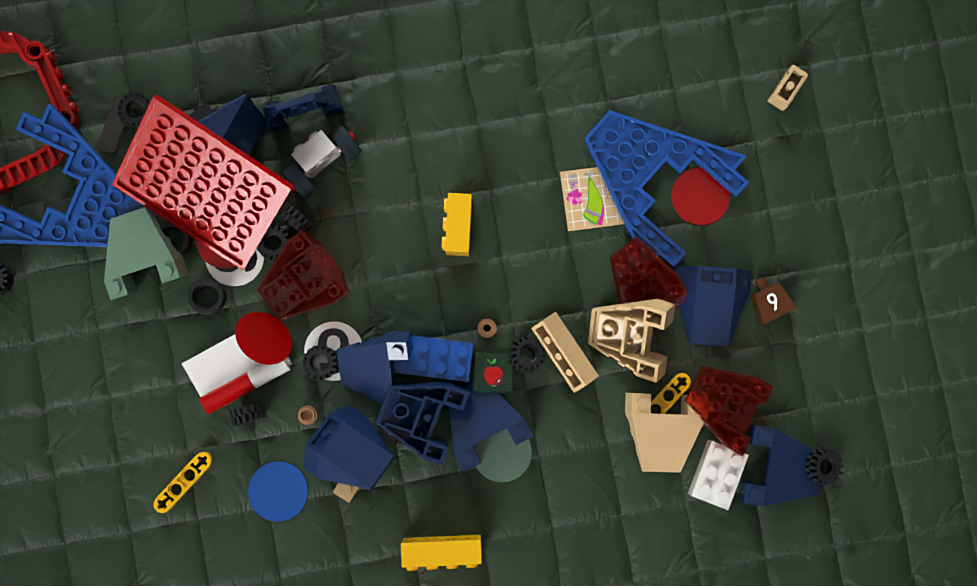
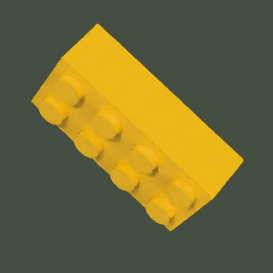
(441, 551)

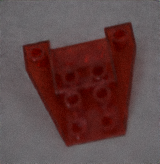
(645, 276)
(302, 278)
(727, 404)

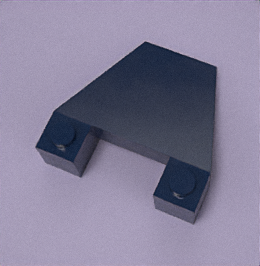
(278, 112)
(370, 364)
(412, 412)
(481, 418)
(784, 470)

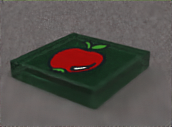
(493, 373)

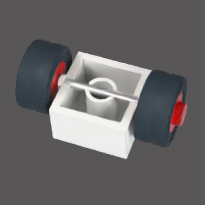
(317, 155)

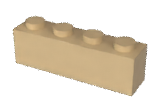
(565, 352)

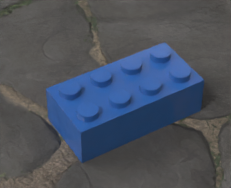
(438, 359)

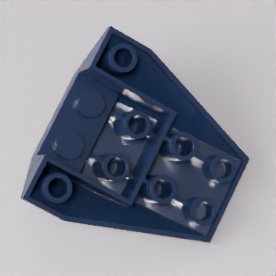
(237, 123)
(713, 302)
(347, 450)

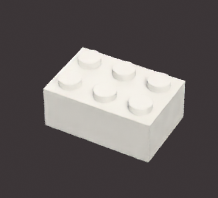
(717, 475)

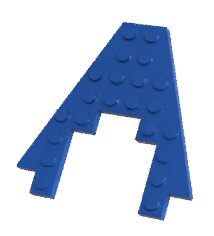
(633, 151)
(93, 201)

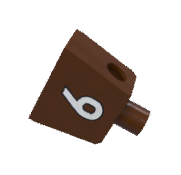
(770, 301)

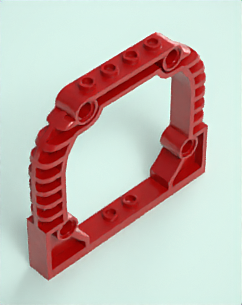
(59, 95)

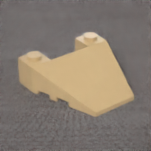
(626, 334)
(661, 439)

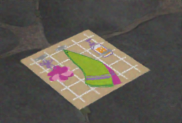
(587, 200)

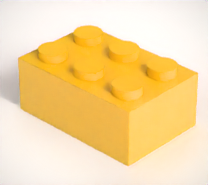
(457, 224)

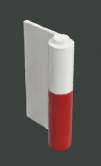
(227, 374)

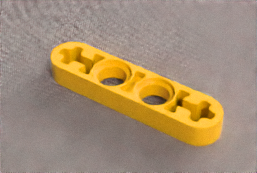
(659, 399)
(183, 482)

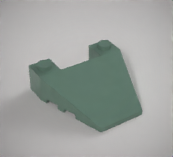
(137, 244)

